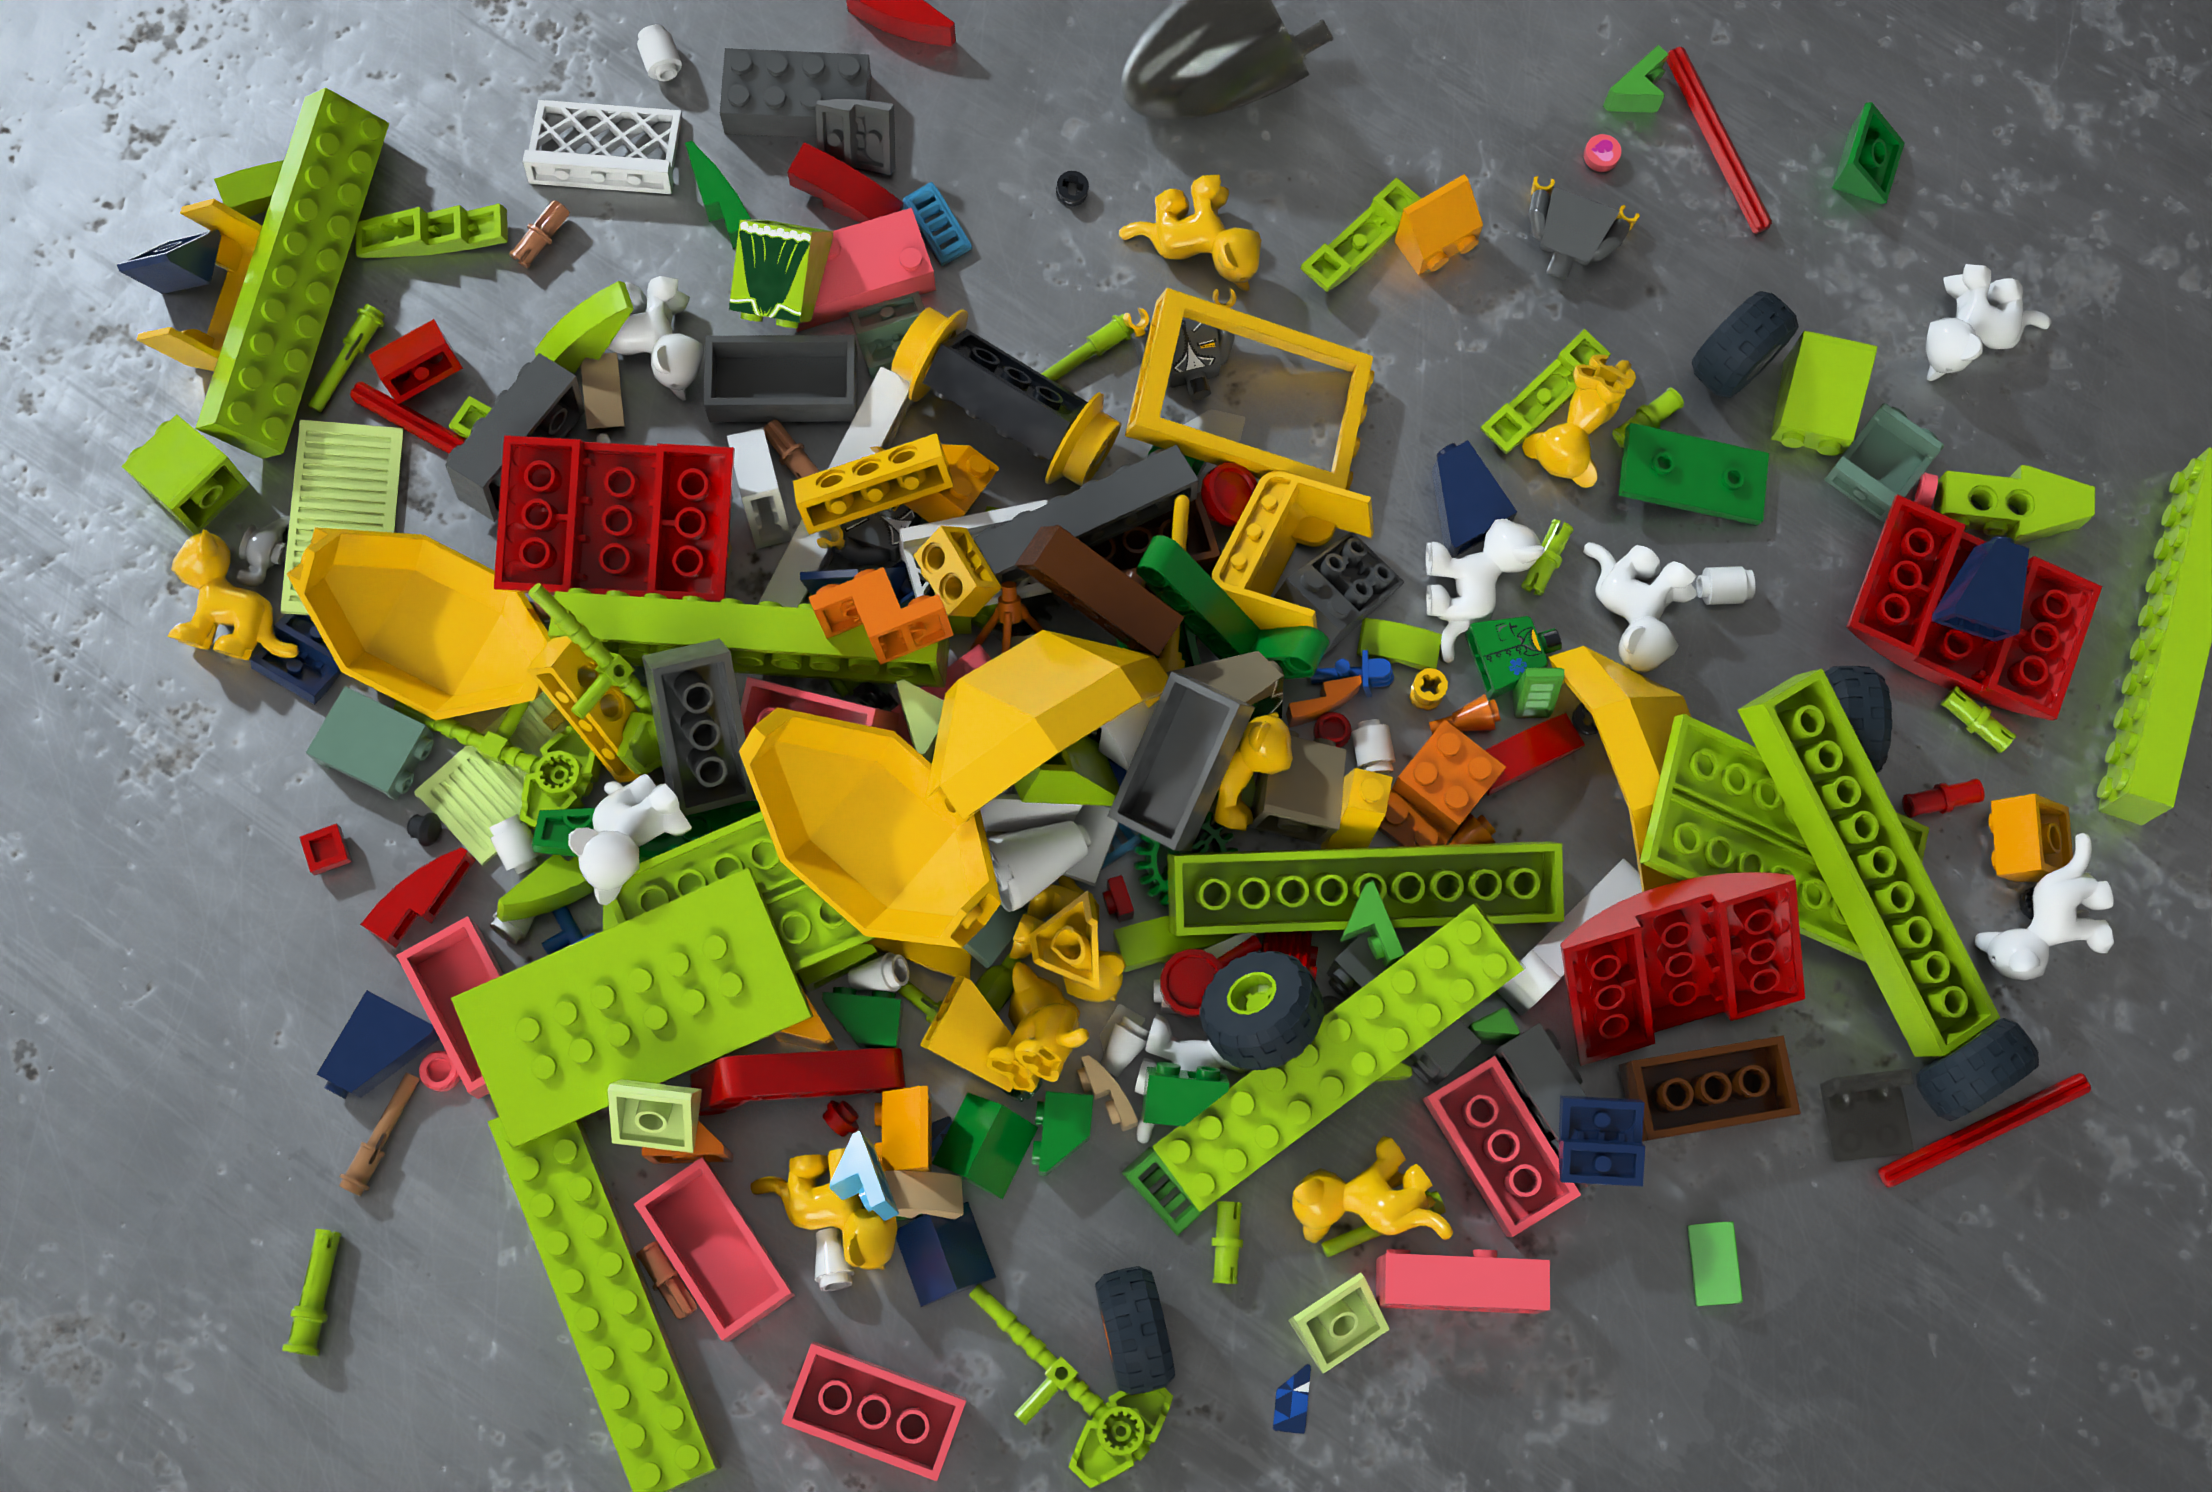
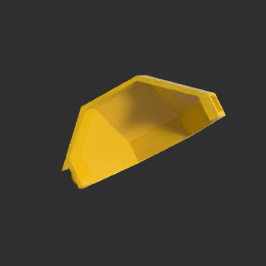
(419, 621)
(1029, 709)
(1635, 727)
(860, 833)

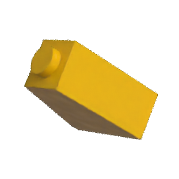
(1362, 809)
(968, 1031)

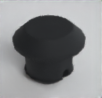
(424, 828)

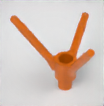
(1009, 612)

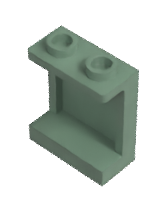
(1884, 461)
(371, 743)

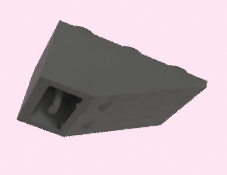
(1341, 587)

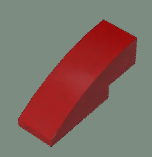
(906, 19)
(840, 186)
(1534, 750)
(418, 895)

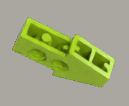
(2044, 501)

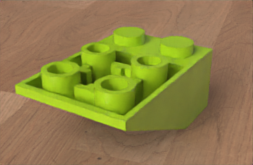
(1072, 777)

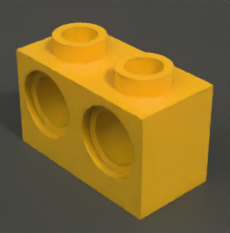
(957, 571)

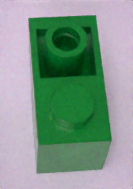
(868, 1020)
(1180, 1095)
(1065, 1128)

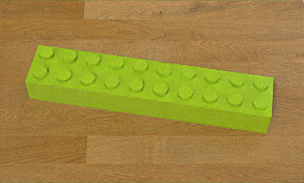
(293, 275)
(760, 637)
(2167, 658)
(1869, 864)
(1322, 886)
(1350, 1052)
(608, 1308)

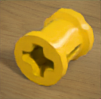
(1428, 678)

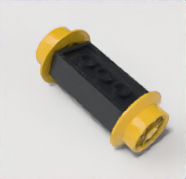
(1006, 395)

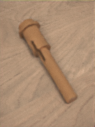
(370, 1154)

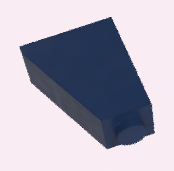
(1467, 497)
(1987, 591)
(374, 1046)

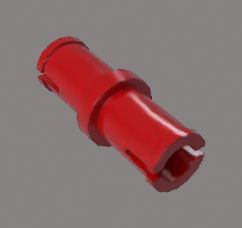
(1943, 798)

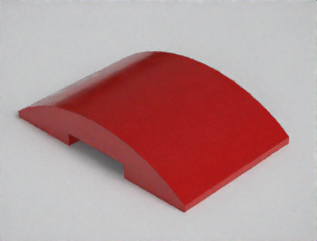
(614, 517)
(1909, 577)
(1681, 958)

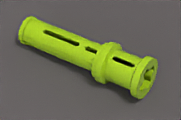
(310, 1313)

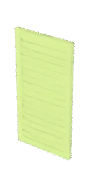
(341, 481)
(478, 793)

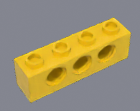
(872, 484)
(564, 677)

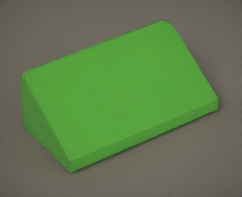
(1495, 1028)
(1715, 1264)

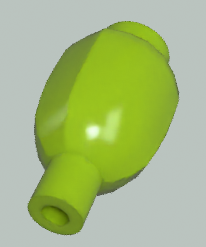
(997, 983)

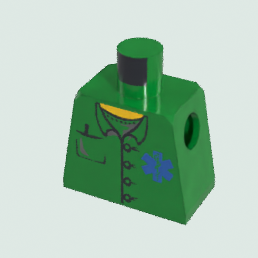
(1506, 649)

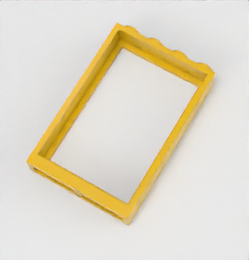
(1148, 426)

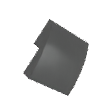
(857, 133)

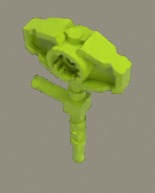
(640, 741)
(551, 783)
(1118, 1429)

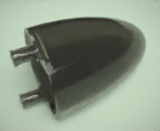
(1214, 58)

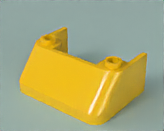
(234, 254)
(1276, 518)

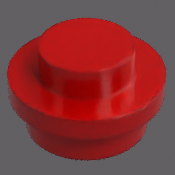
(1333, 727)
(841, 1117)

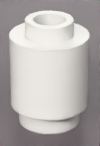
(659, 53)
(1725, 585)
(1373, 747)
(514, 844)

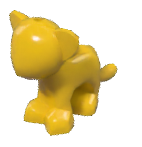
(1179, 238)
(1566, 447)
(204, 565)
(1262, 749)
(1052, 901)
(1043, 1035)
(1325, 1197)
(865, 1236)

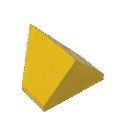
(1070, 942)

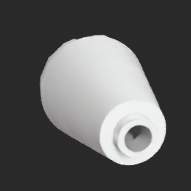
(1035, 858)

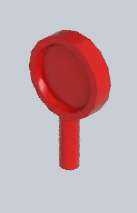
(1227, 492)
(1192, 970)

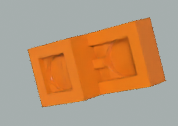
(1333, 696)

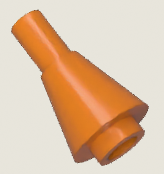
(1475, 716)
(1474, 831)

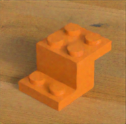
(872, 603)
(1439, 789)

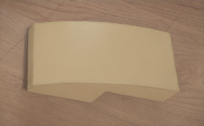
(602, 392)
(1101, 1083)
(926, 1193)

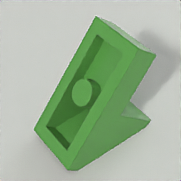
(1637, 88)
(1372, 916)

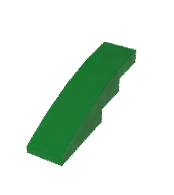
(716, 192)

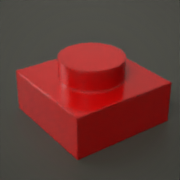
(325, 849)
(1118, 899)

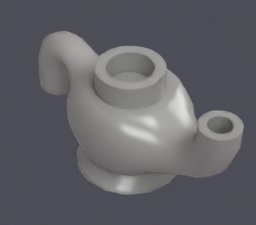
(262, 550)

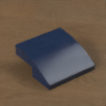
(309, 672)
(1601, 1141)

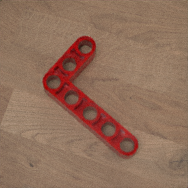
(777, 1076)

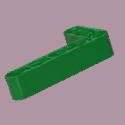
(1218, 619)

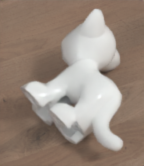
(1985, 316)
(673, 356)
(1506, 549)
(1624, 592)
(622, 824)
(2025, 952)
(1187, 1054)

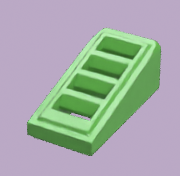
(1537, 692)
(1141, 1164)

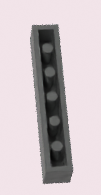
(1095, 510)

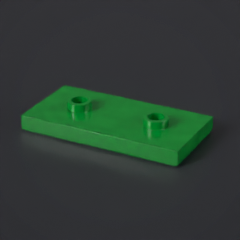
(1694, 474)

